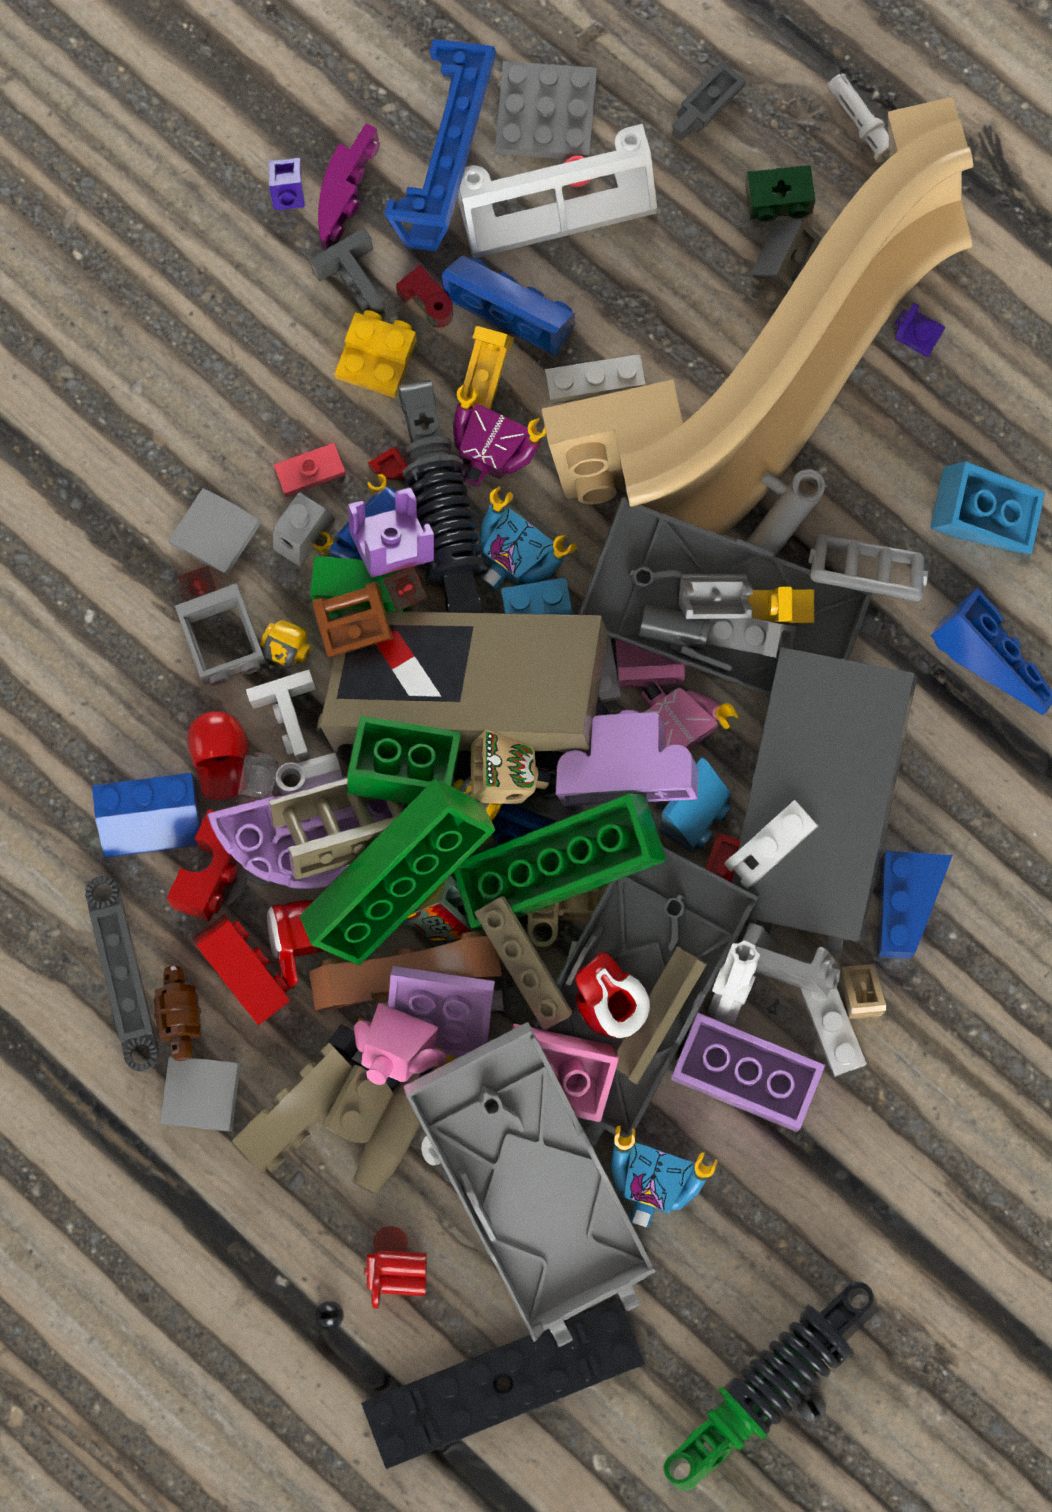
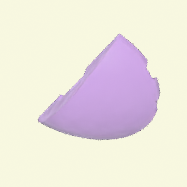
(263, 850)

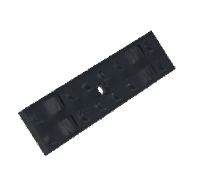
(467, 1395)

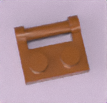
(357, 629)

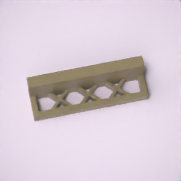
(665, 1004)

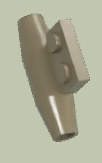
(377, 1118)

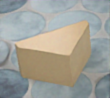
(862, 991)

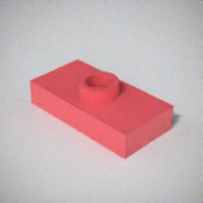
(309, 469)

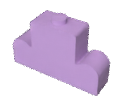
(627, 759)

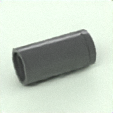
(672, 627)

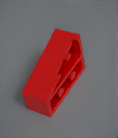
(242, 968)

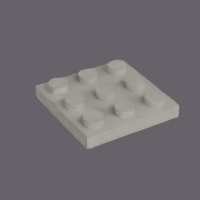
(545, 110)

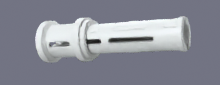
(870, 128)

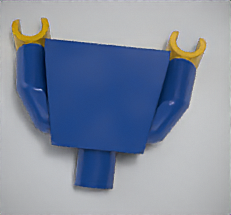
(381, 501)

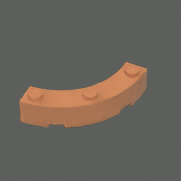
(346, 984)

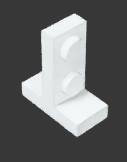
(281, 692)

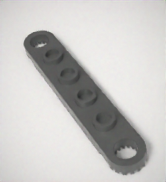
(122, 973)

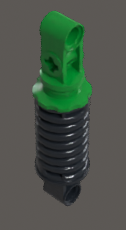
(753, 1402)

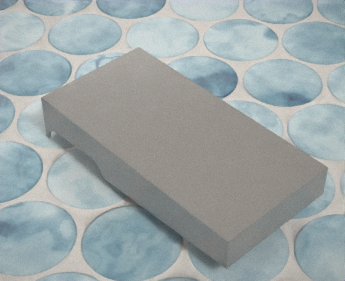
(530, 1181)

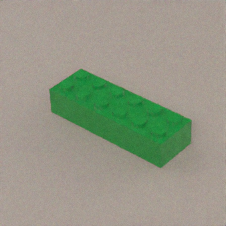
(563, 858)
(397, 872)

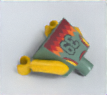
(441, 914)

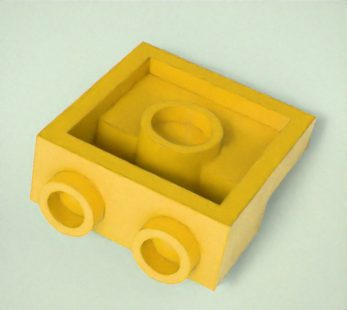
(376, 353)

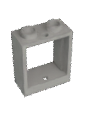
(210, 605)

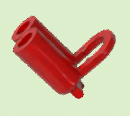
(396, 1274)

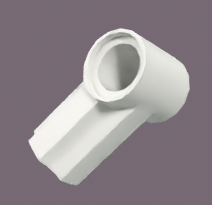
(311, 773)

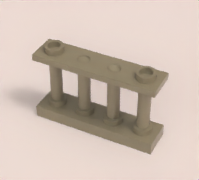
(338, 847)

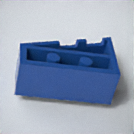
(906, 899)

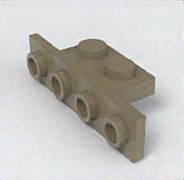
(523, 963)

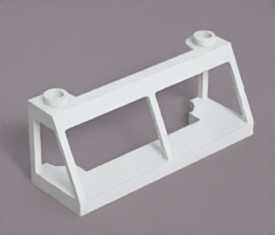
(630, 200)

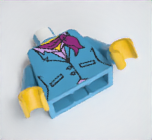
(516, 547)
(655, 1178)

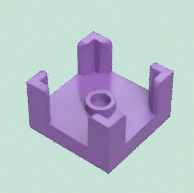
(391, 538)

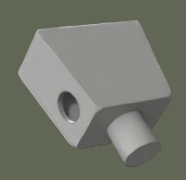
(301, 528)

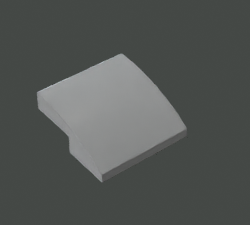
(214, 531)
(200, 1094)

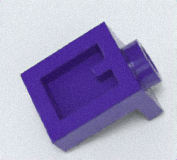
(286, 184)
(918, 330)

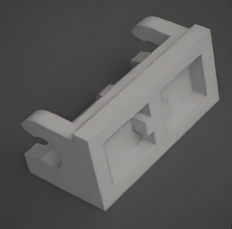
(715, 596)

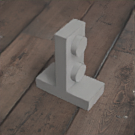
(751, 635)

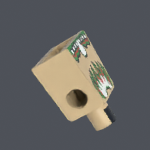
(504, 770)

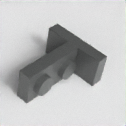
(343, 259)

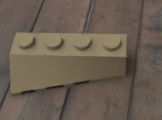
(294, 1112)

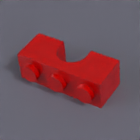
(202, 892)

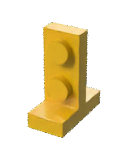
(486, 365)
(783, 605)

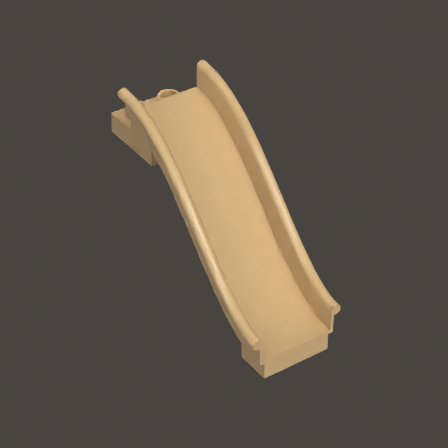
(776, 396)

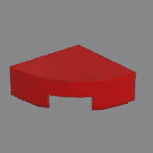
(389, 464)

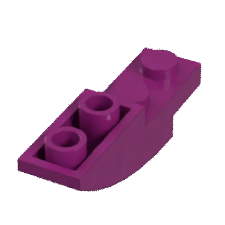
(338, 191)

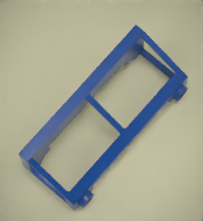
(432, 207)

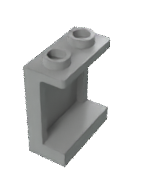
(815, 977)

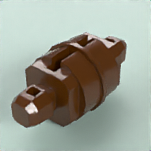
(177, 1013)

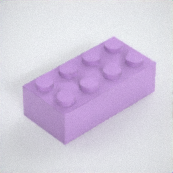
(748, 1072)

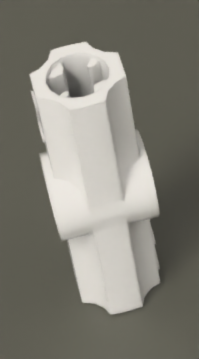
(734, 982)

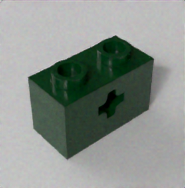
(764, 190)

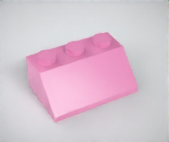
(582, 1069)

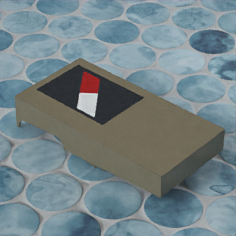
(473, 674)

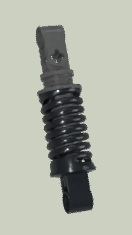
(441, 501)

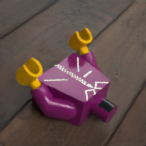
(491, 441)

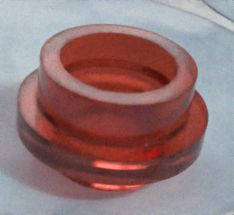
(390, 1239)

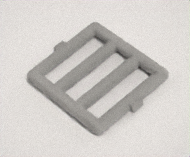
(852, 581)

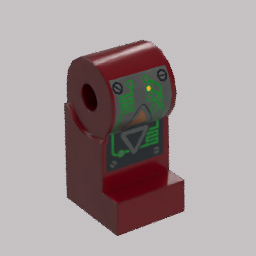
(427, 295)

